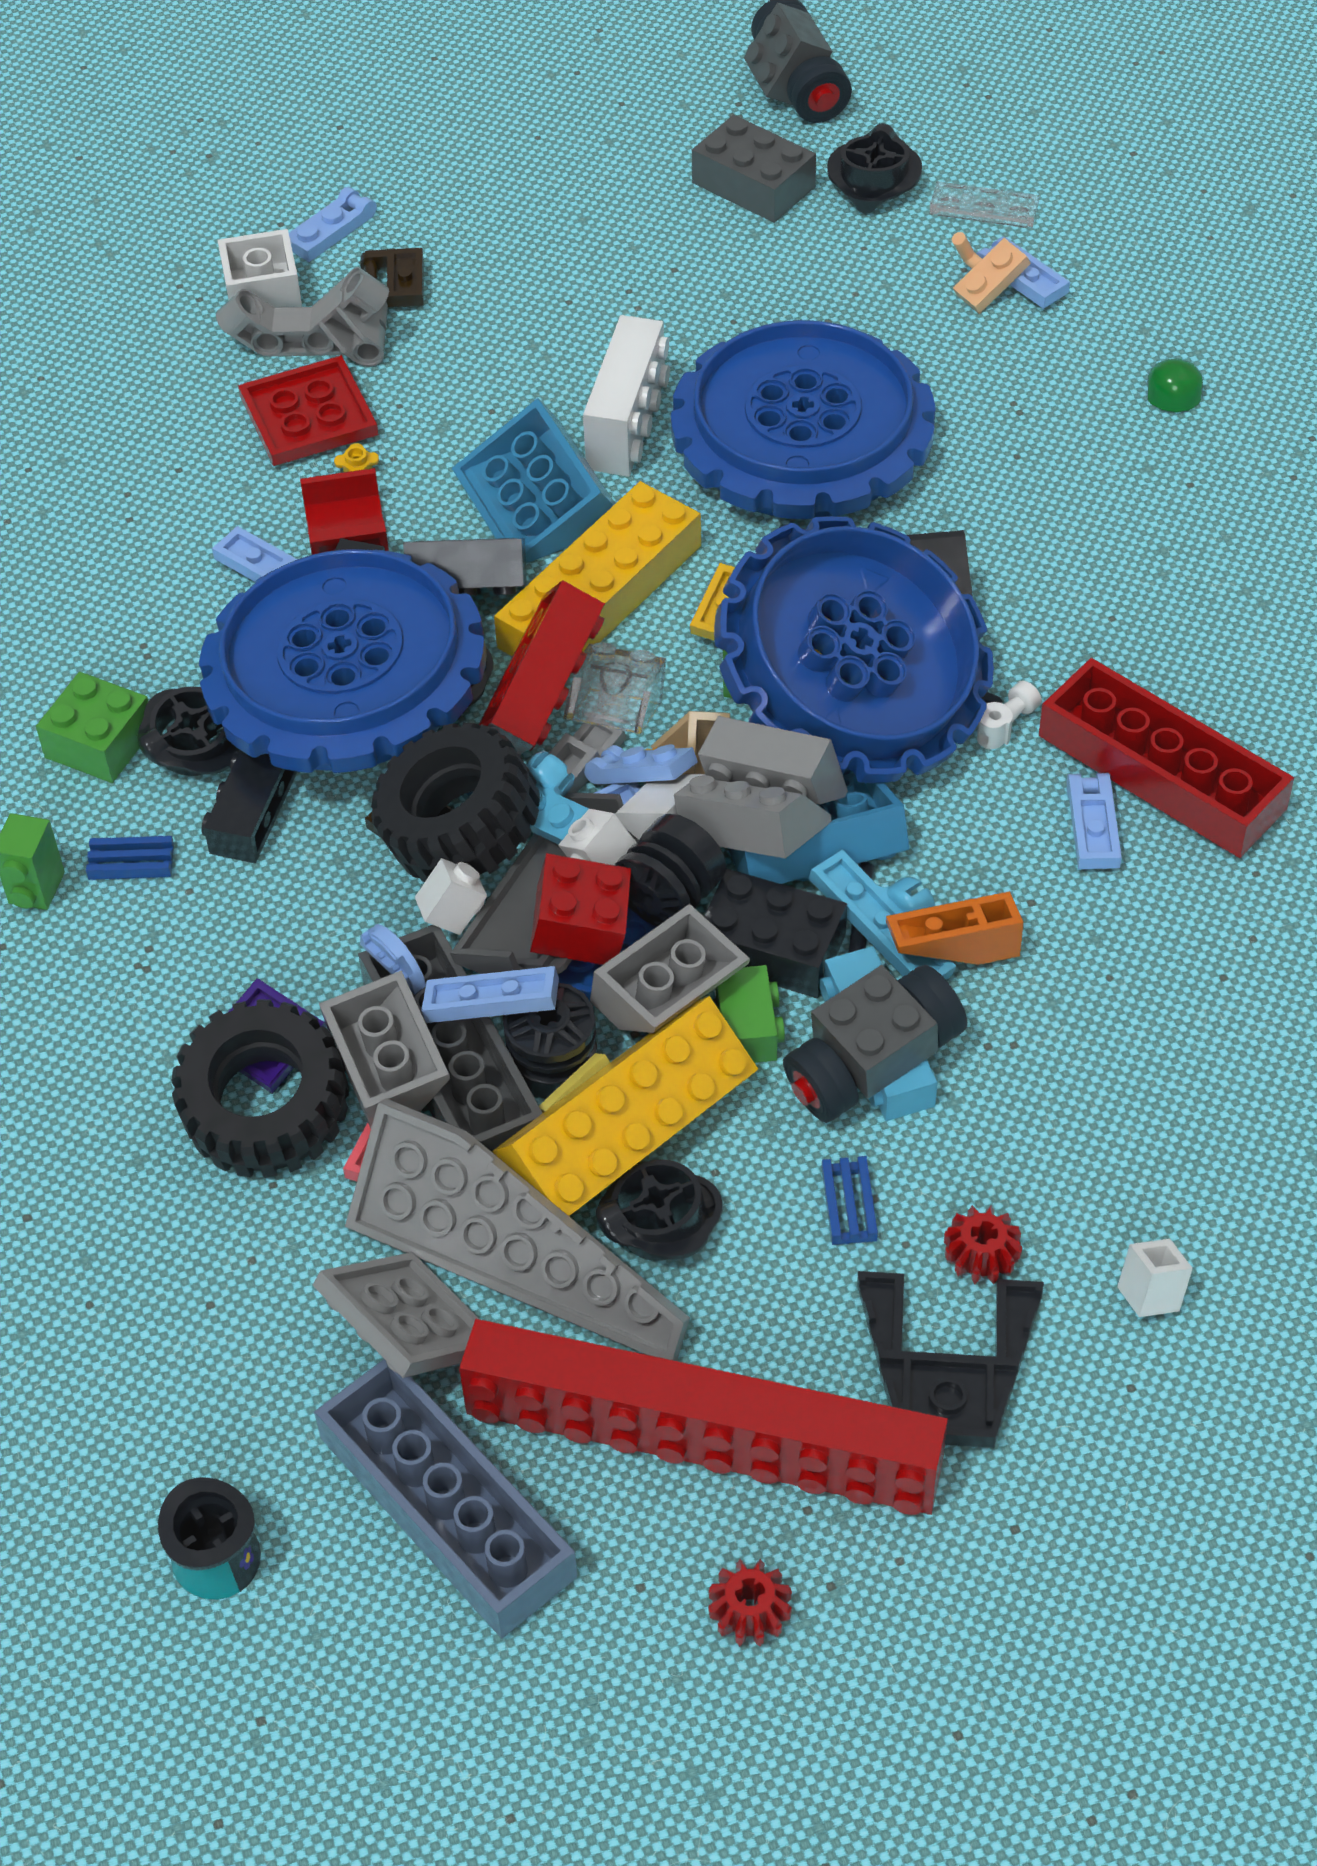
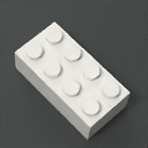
(626, 395)

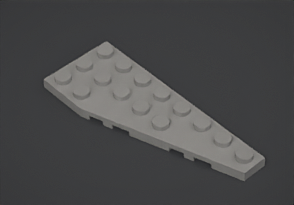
(470, 1213)

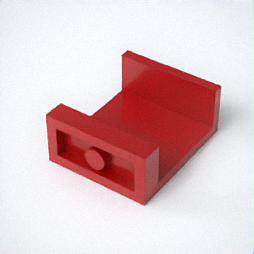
(344, 508)

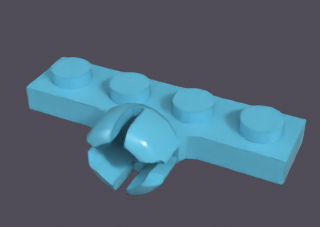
(555, 811)
(870, 904)

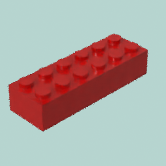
(1166, 757)

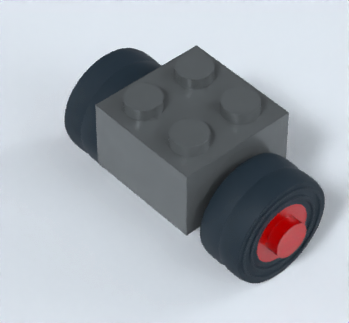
(795, 62)
(872, 1038)

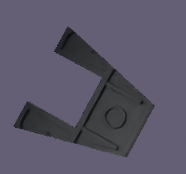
(958, 1387)

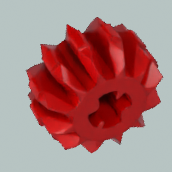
(982, 1244)
(769, 1599)

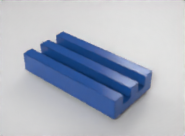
(130, 852)
(845, 1169)

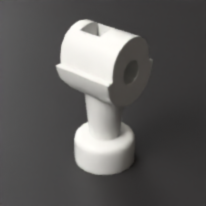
(998, 718)

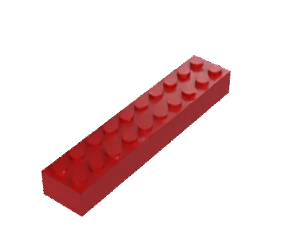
(704, 1417)

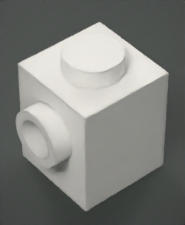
(597, 838)
(451, 896)
(1154, 1277)

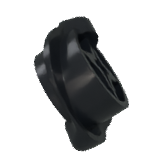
(874, 168)
(186, 743)
(660, 1210)

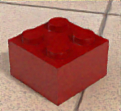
(580, 909)

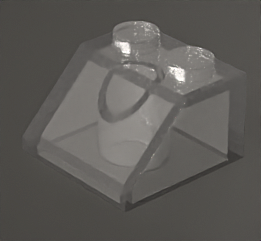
(616, 688)

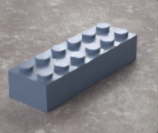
(447, 1497)

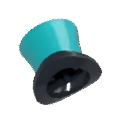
(209, 1537)

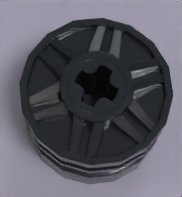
(672, 868)
(552, 1042)

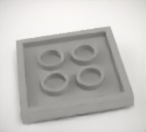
(400, 1311)

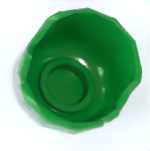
(1175, 385)

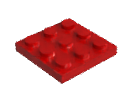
(307, 410)

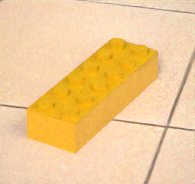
(613, 561)
(629, 1107)

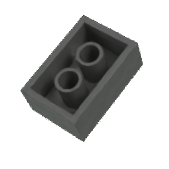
(753, 168)

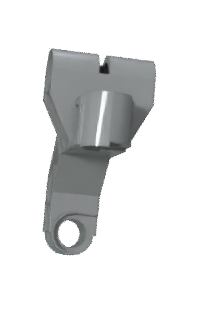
(343, 322)

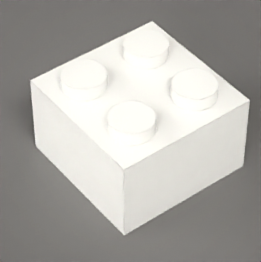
(263, 266)

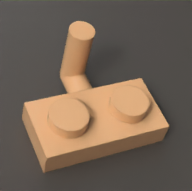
(987, 275)

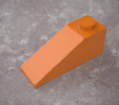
(961, 931)

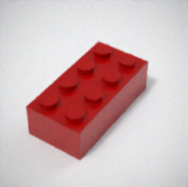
(542, 666)

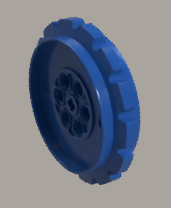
(803, 420)
(908, 599)
(342, 660)

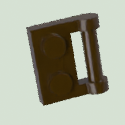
(404, 274)

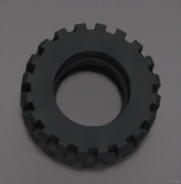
(436, 773)
(252, 1037)

